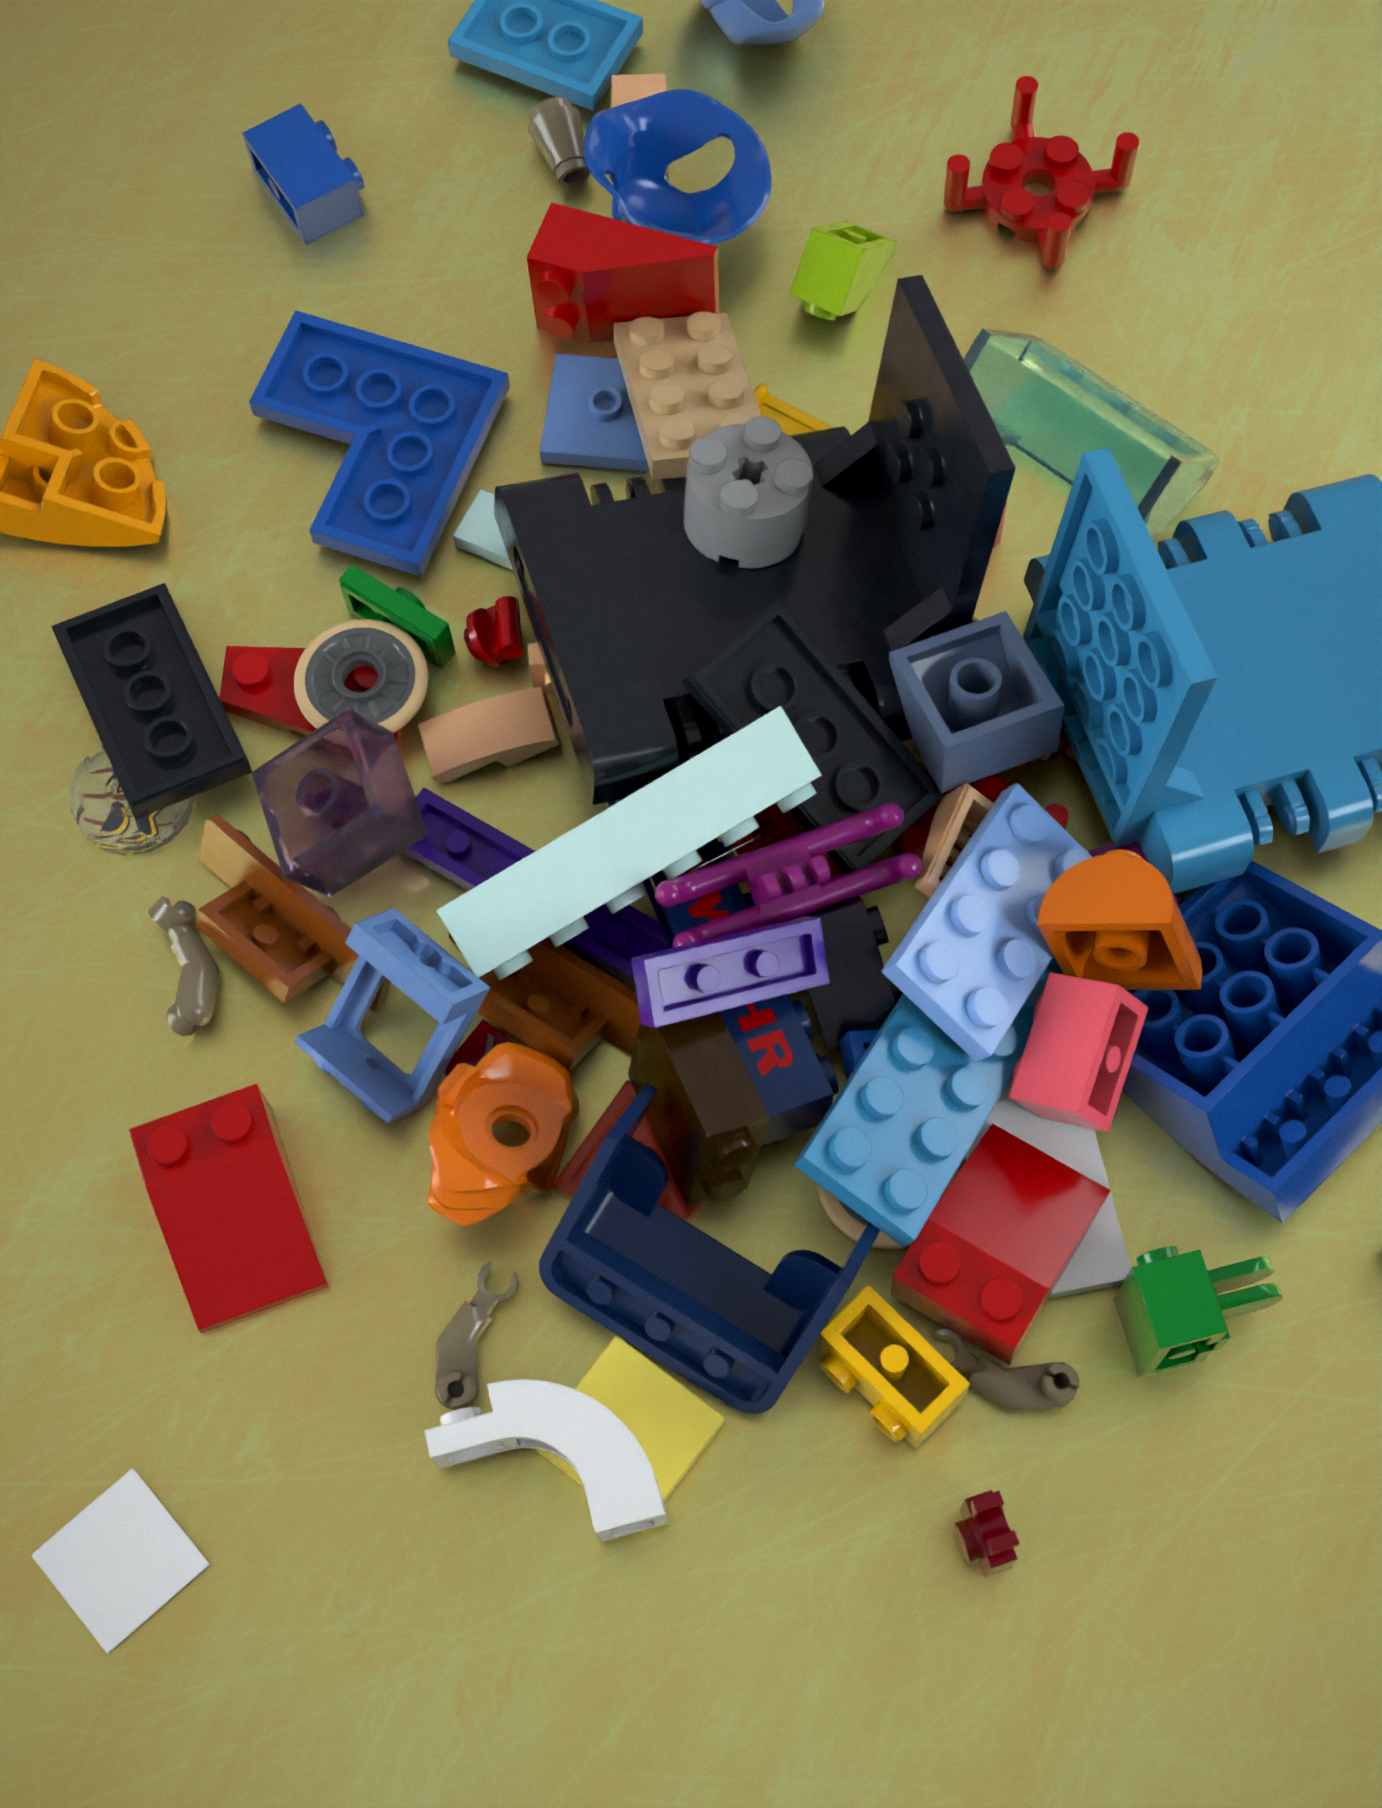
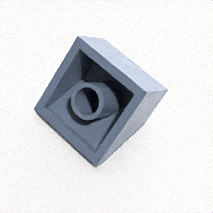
(976, 701)

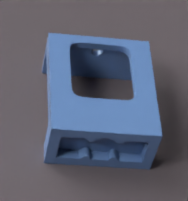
(429, 976)

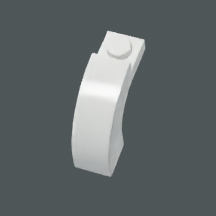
(572, 1426)

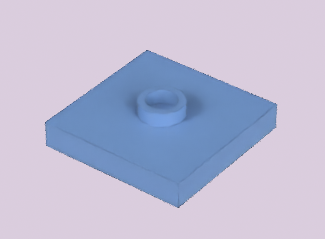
(590, 416)

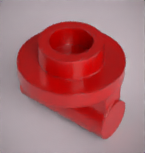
(495, 632)

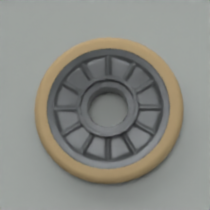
(354, 644)

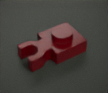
(986, 1534)

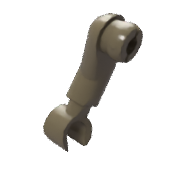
(199, 971)
(457, 1345)
(1015, 1387)

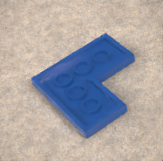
(410, 429)

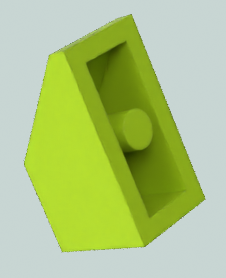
(839, 268)

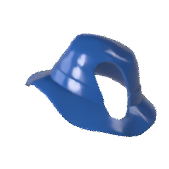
(647, 135)

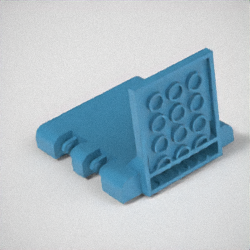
(1217, 669)

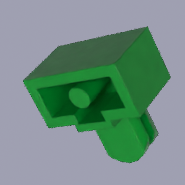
(1174, 1307)

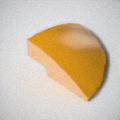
(75, 468)

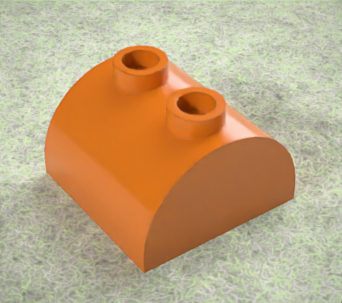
(1119, 925)

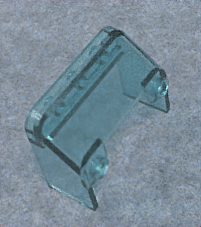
(1063, 409)

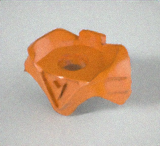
(469, 1167)

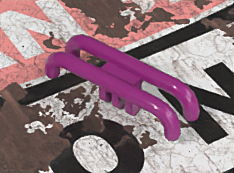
(789, 879)

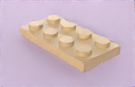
(682, 384)

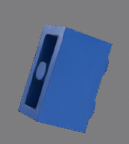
(305, 173)

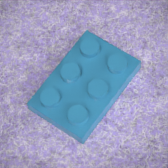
(549, 44)

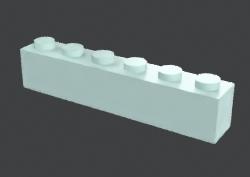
(629, 843)

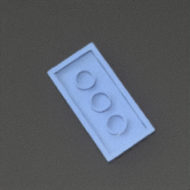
(978, 936)

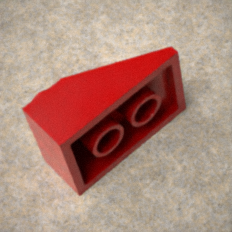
(609, 271)
(229, 1207)
(998, 1243)

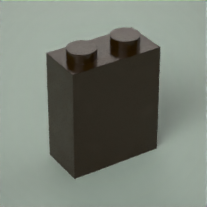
(705, 1106)

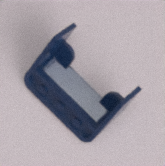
(681, 1289)

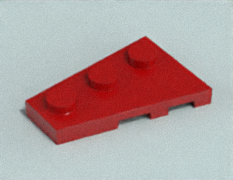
(261, 687)

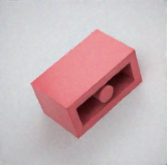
(1078, 1051)

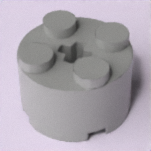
(747, 493)

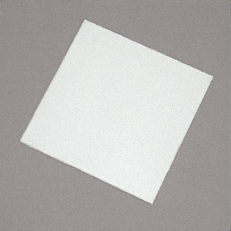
(120, 1560)

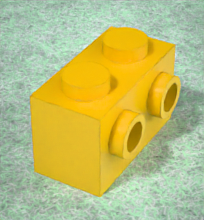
(891, 1367)

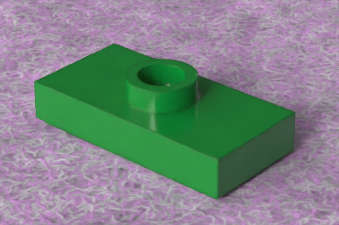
(374, 600)

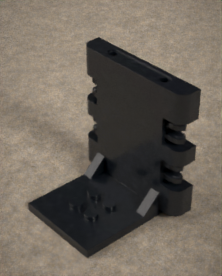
(885, 561)

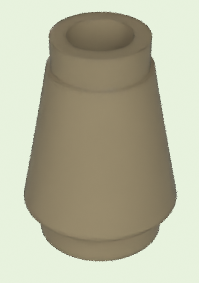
(560, 138)

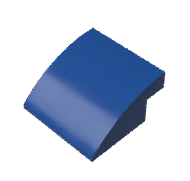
(1280, 1049)

